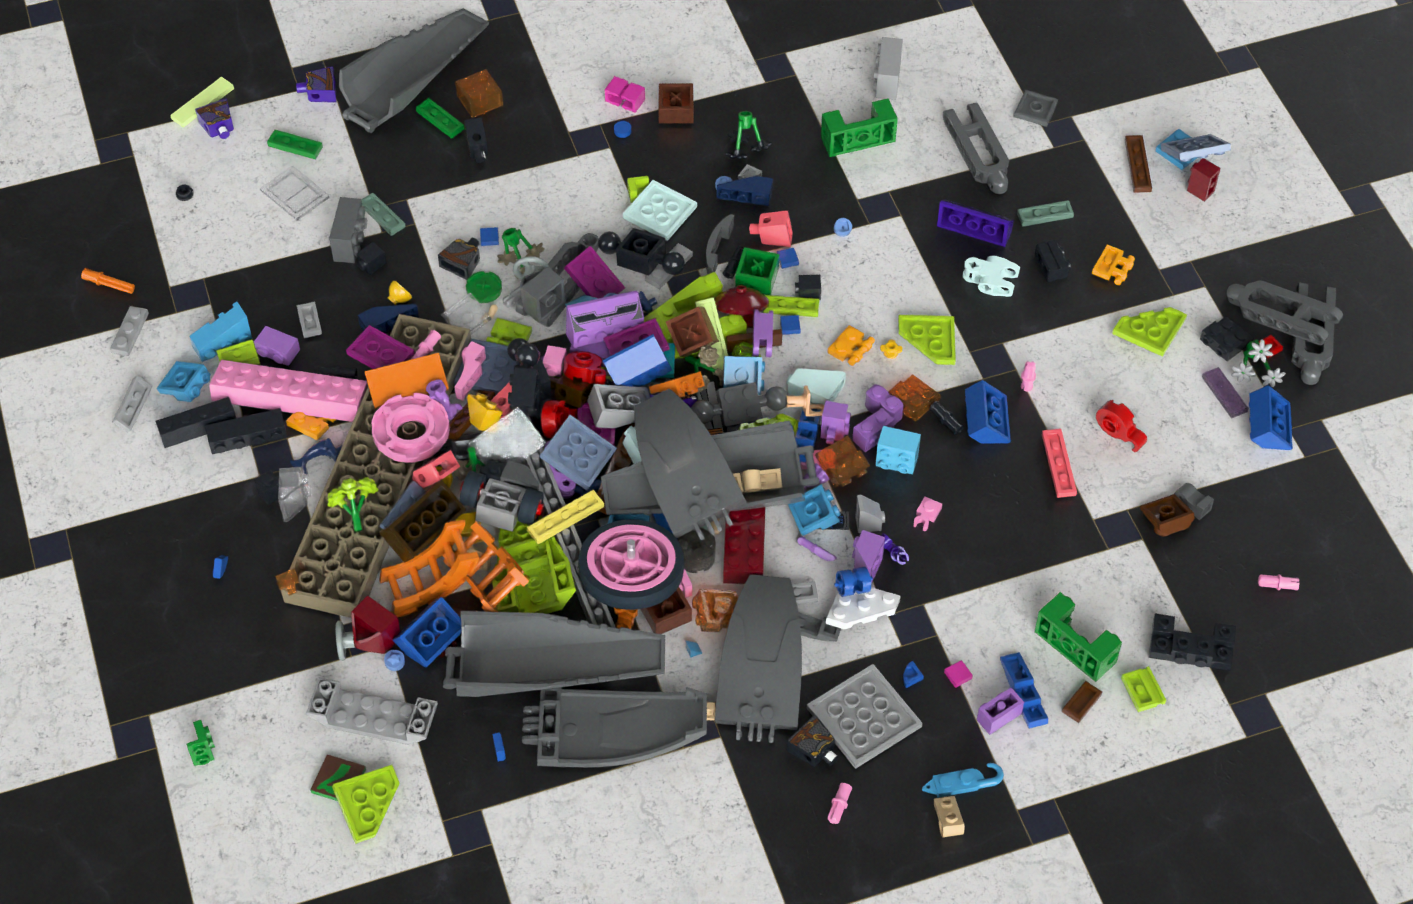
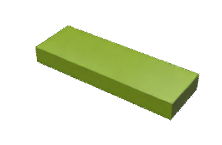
(793, 306)

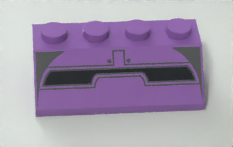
(602, 317)

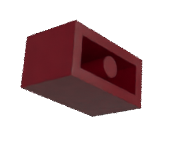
(1203, 179)

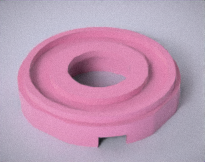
(405, 409)

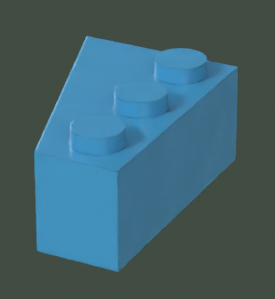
(224, 332)

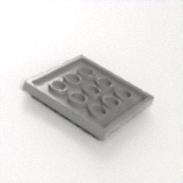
(864, 715)

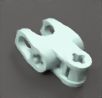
(990, 275)

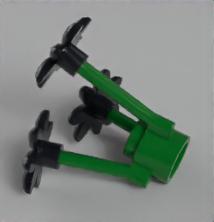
(745, 121)

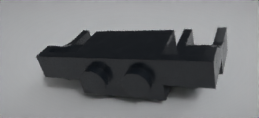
(1192, 648)

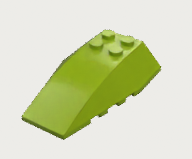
(546, 567)

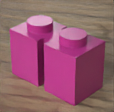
(619, 90)

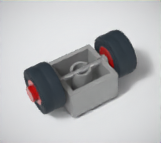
(500, 502)

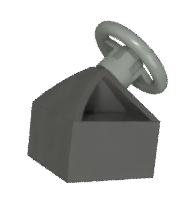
(540, 288)

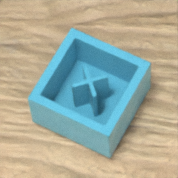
(898, 450)

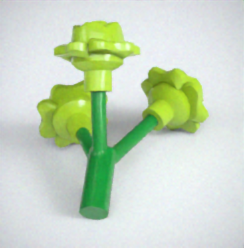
(349, 487)

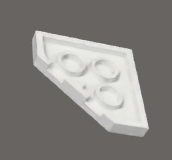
(861, 608)

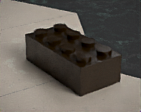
(422, 521)

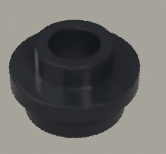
(184, 192)

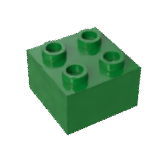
(757, 270)

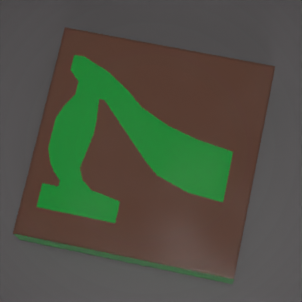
(334, 771)

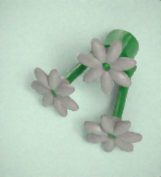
(1255, 351)

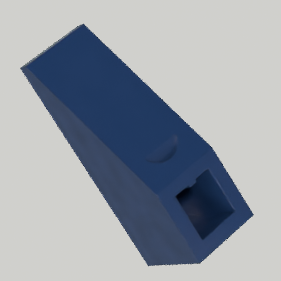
(748, 190)
(384, 317)

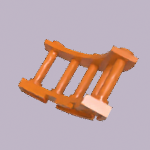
(445, 585)
(505, 586)

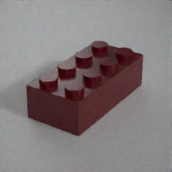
(744, 545)

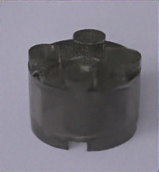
(698, 553)

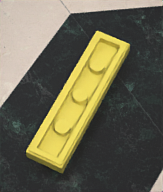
(565, 517)

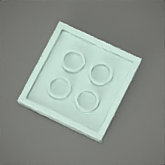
(659, 210)

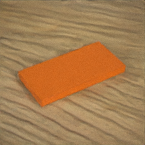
(404, 378)

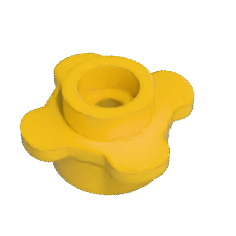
(891, 353)

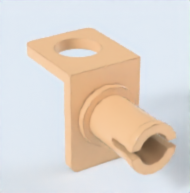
(804, 402)

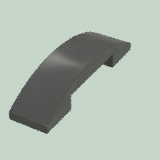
(722, 230)
(817, 628)

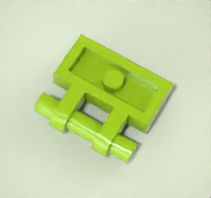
(508, 331)

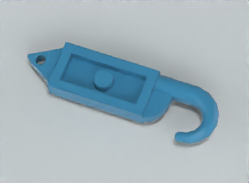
(962, 781)

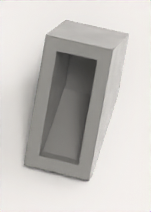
(868, 515)

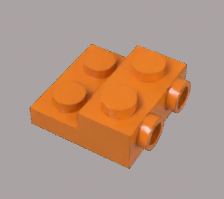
(680, 385)

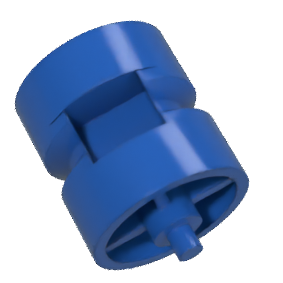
(853, 581)

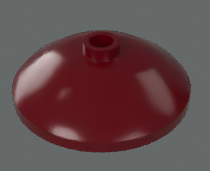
(741, 301)

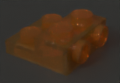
(915, 396)
(842, 462)
(714, 608)

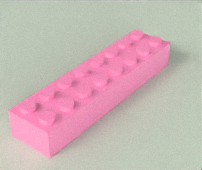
(288, 389)

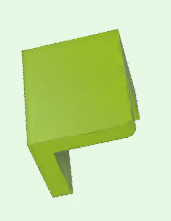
(636, 186)

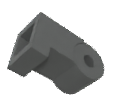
(1195, 500)

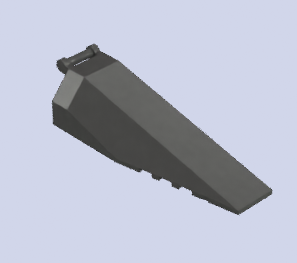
(400, 68)
(745, 449)
(546, 651)

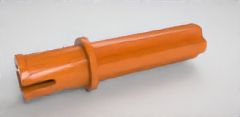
(99, 278)

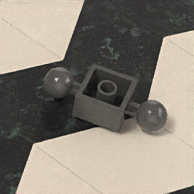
(740, 404)

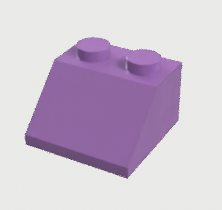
(868, 551)

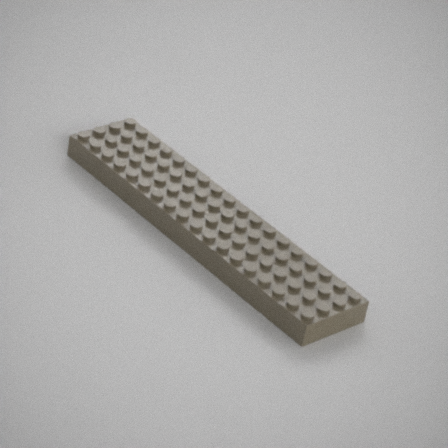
(333, 560)

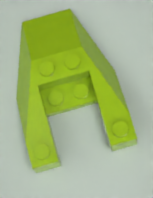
(684, 301)

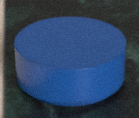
(622, 129)

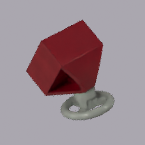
(372, 629)

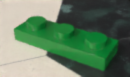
(440, 118)
(295, 144)

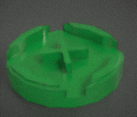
(484, 286)

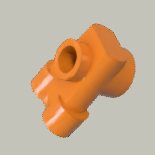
(625, 617)

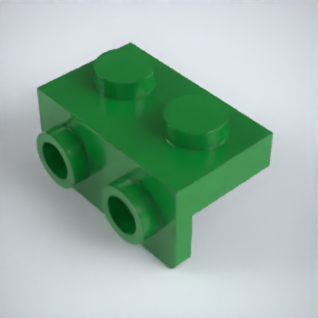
(200, 749)

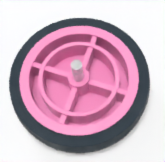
(631, 564)

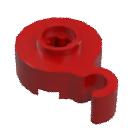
(584, 366)
(553, 417)
(1118, 423)

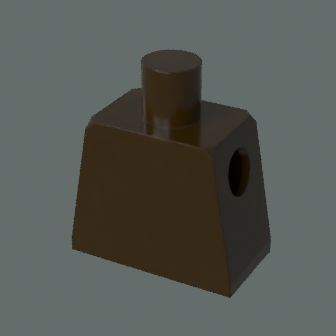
(571, 391)

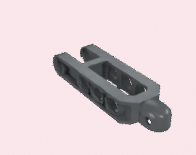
(992, 175)
(563, 257)
(1293, 325)
(1313, 363)

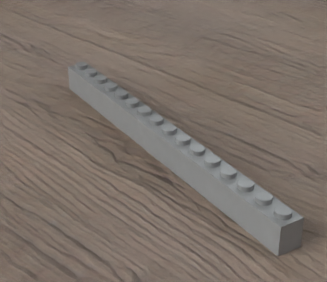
(568, 539)

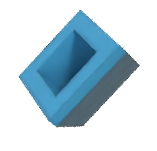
(693, 648)

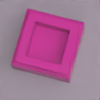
(958, 673)

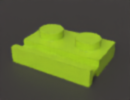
(241, 352)
(1143, 689)

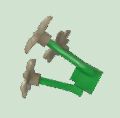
(511, 237)

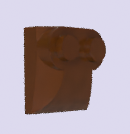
(1168, 515)

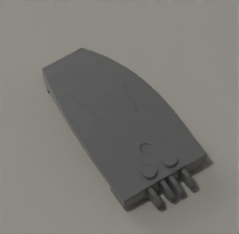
(684, 465)
(761, 660)
(612, 726)

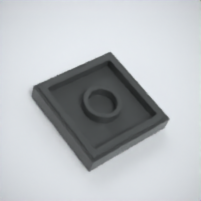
(1036, 108)

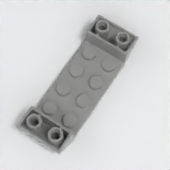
(370, 714)

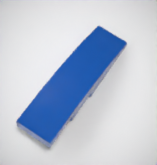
(807, 431)
(1023, 684)

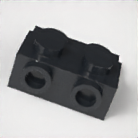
(1225, 338)

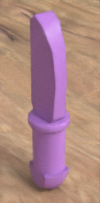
(822, 553)

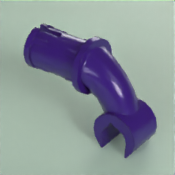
(897, 553)

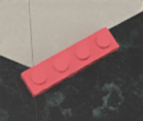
(1059, 463)

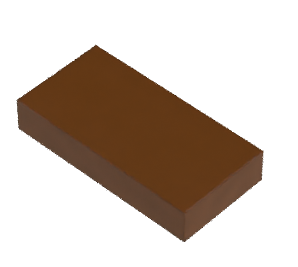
(1082, 701)

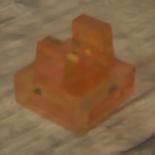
(288, 581)

